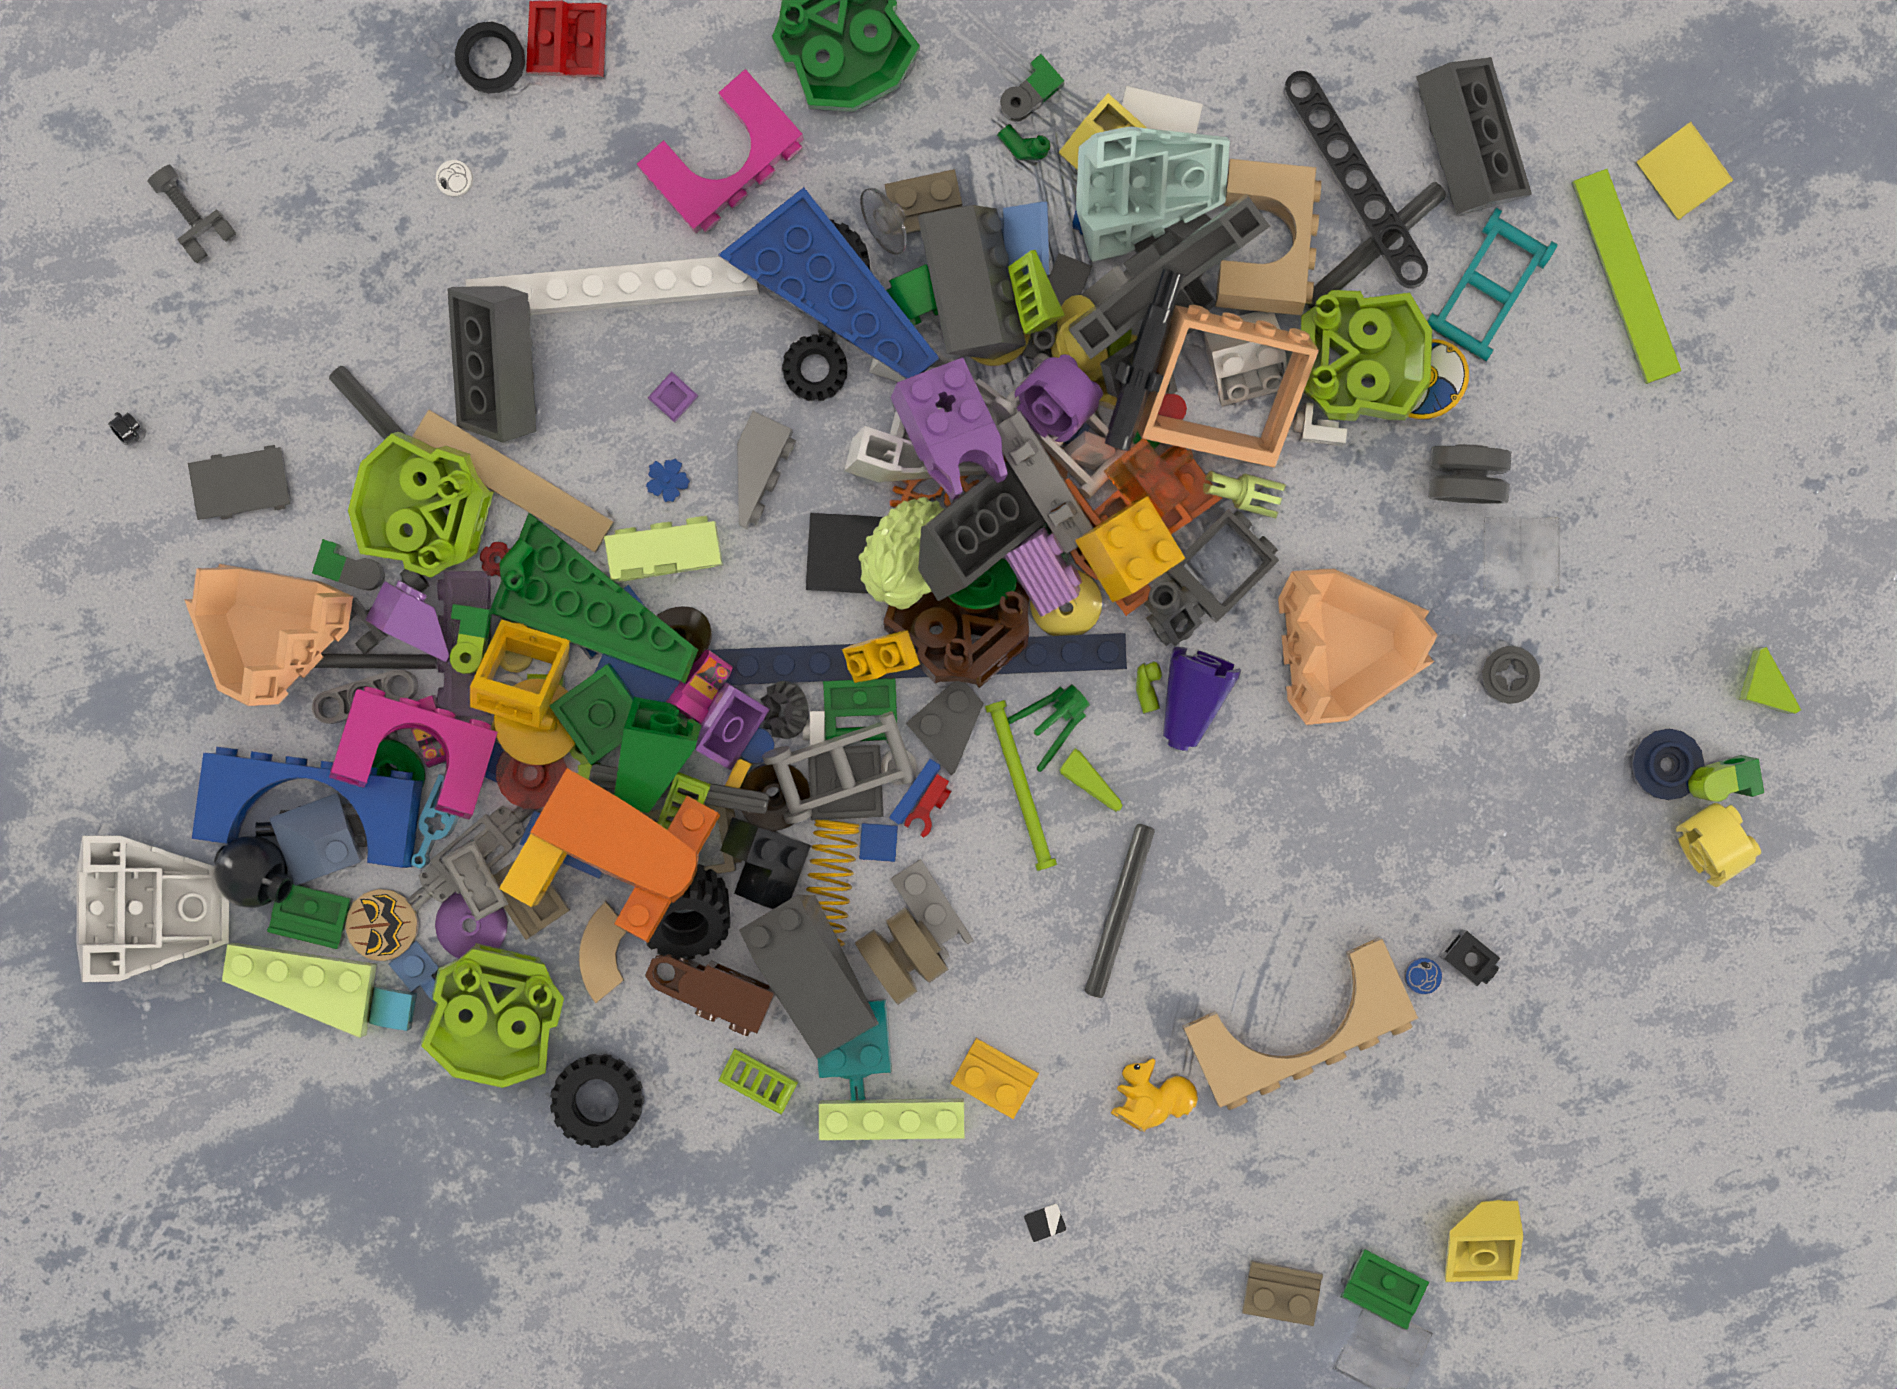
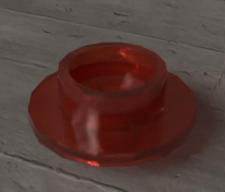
(525, 792)

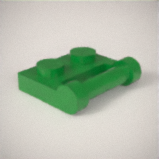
(857, 699)

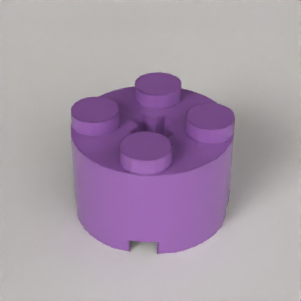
(1058, 398)

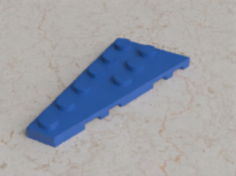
(817, 271)

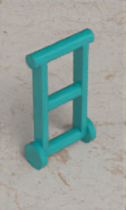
(1541, 257)

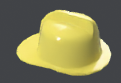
(1067, 344)

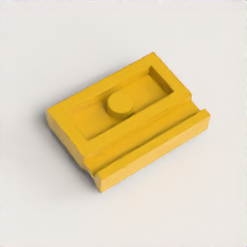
(994, 1078)

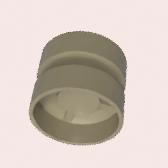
(910, 950)

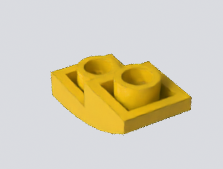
(880, 656)

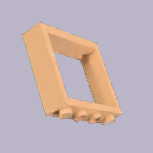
(1221, 441)

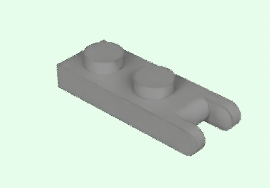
(930, 905)

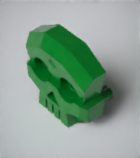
(858, 65)

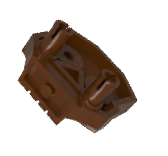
(951, 653)

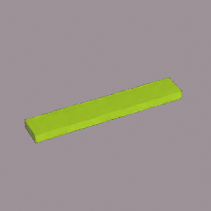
(1626, 276)

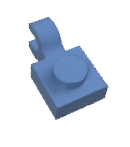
(416, 969)

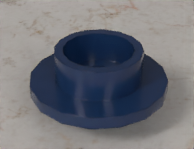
(1682, 752)

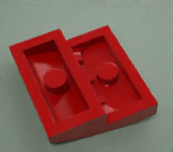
(566, 38)

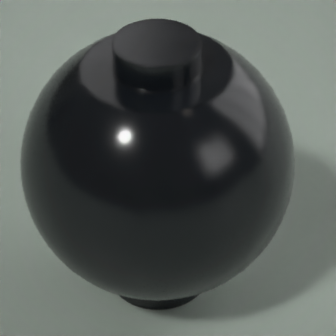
(252, 872)

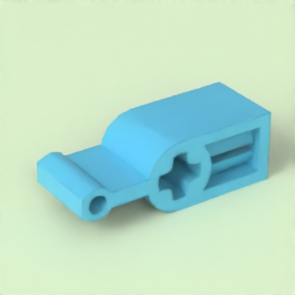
(426, 828)

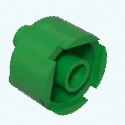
(914, 293)

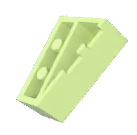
(663, 549)

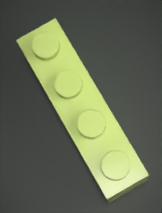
(891, 1119)

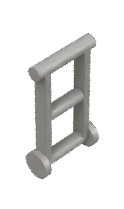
(801, 809)

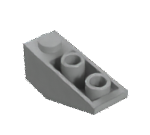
(758, 455)

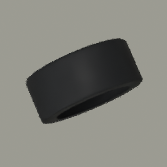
(496, 30)

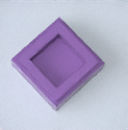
(673, 397)

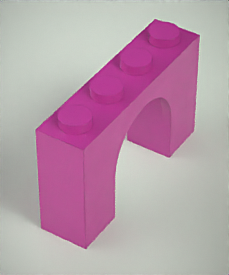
(702, 199)
(464, 744)

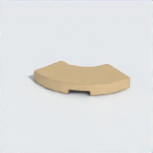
(599, 951)

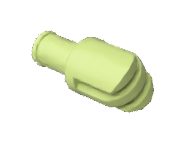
(1242, 491)

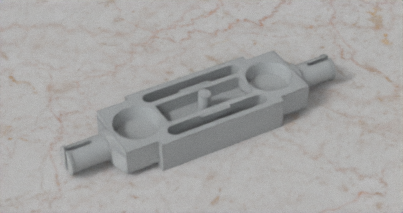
(501, 828)

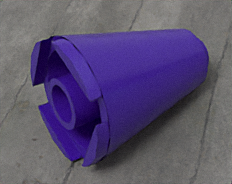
(1195, 695)

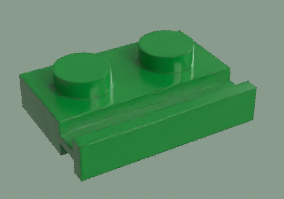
(311, 916)
(1384, 1289)

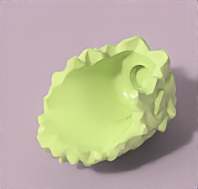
(892, 554)

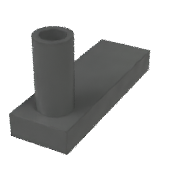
(1067, 280)

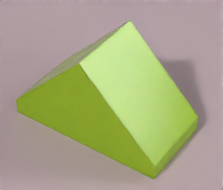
(1766, 685)

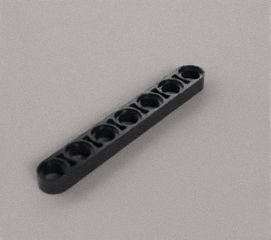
(1354, 161)

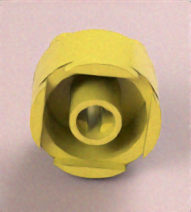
(1717, 843)

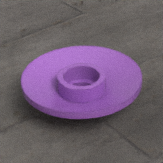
(451, 932)

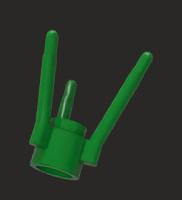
(1068, 704)

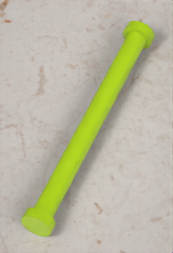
(1021, 785)

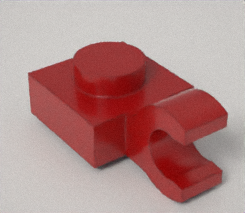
(934, 796)

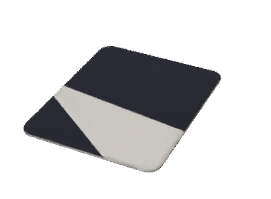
(1045, 1222)

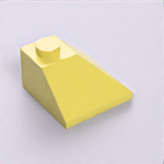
(1486, 1244)

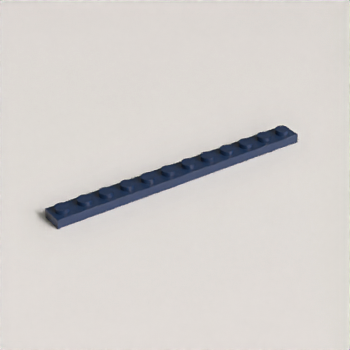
(828, 662)

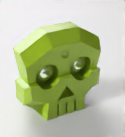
(1393, 356)
(391, 496)
(486, 1045)

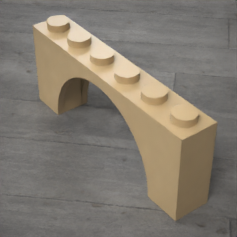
(1375, 1008)

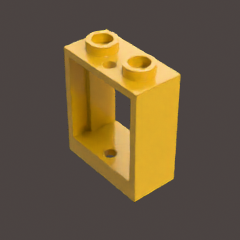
(512, 701)
(533, 871)

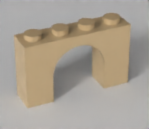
(1281, 284)

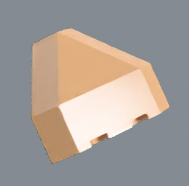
(263, 628)
(1348, 643)

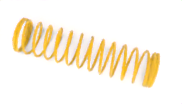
(849, 828)

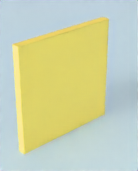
(1684, 170)

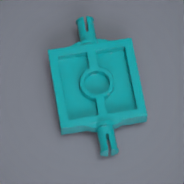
(862, 1055)

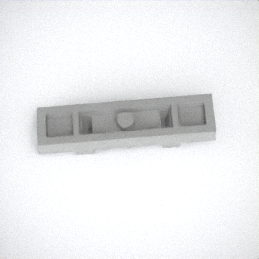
(1043, 481)

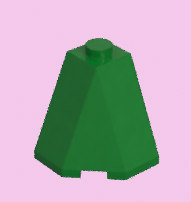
(652, 751)

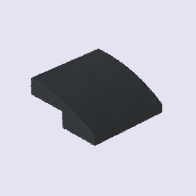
(835, 551)

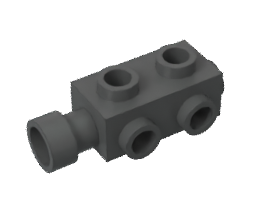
(1172, 609)

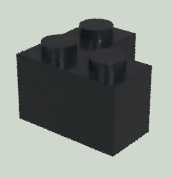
(770, 860)

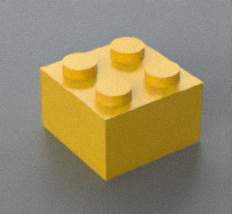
(1130, 549)

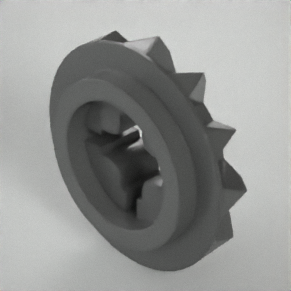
(1523, 663)
(795, 712)

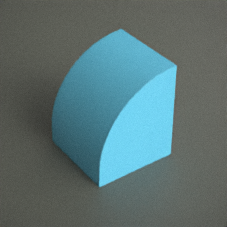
(392, 1008)

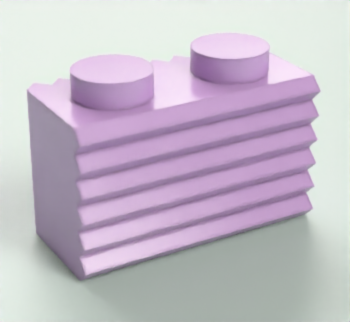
(1044, 572)

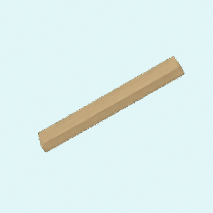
(519, 483)

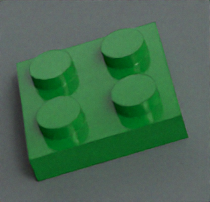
(595, 713)

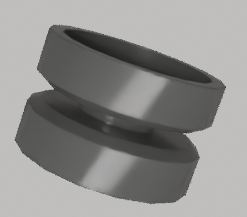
(1470, 470)

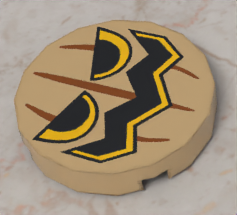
(381, 925)

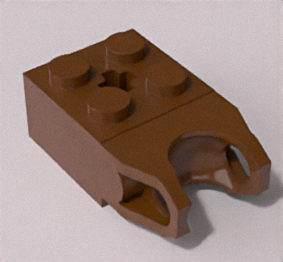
(715, 992)

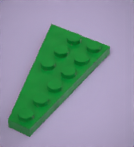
(582, 604)

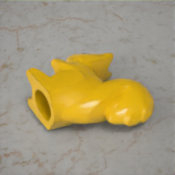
(1149, 1105)

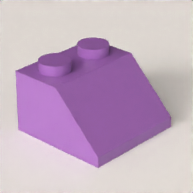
(406, 616)
(729, 725)

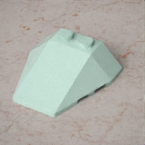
(1144, 181)

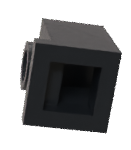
(1466, 943)

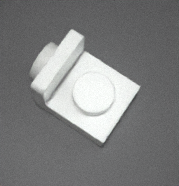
(1323, 433)

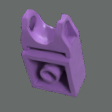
(951, 436)

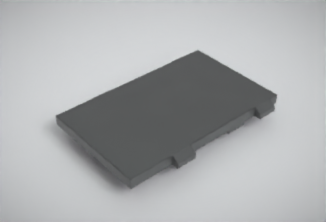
(239, 483)

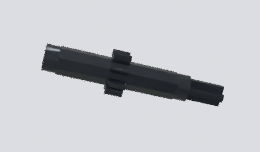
(1140, 374)

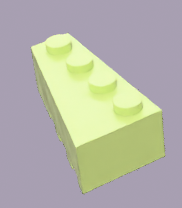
(310, 984)

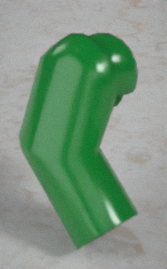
(1024, 148)
(512, 565)

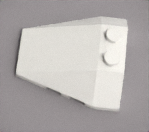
(143, 908)

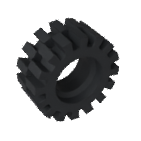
(808, 346)

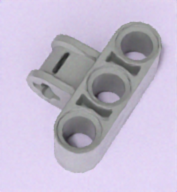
(345, 694)

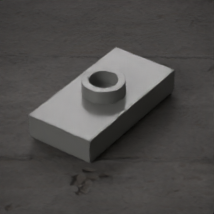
(474, 880)

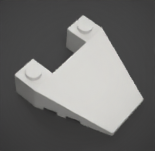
(892, 455)

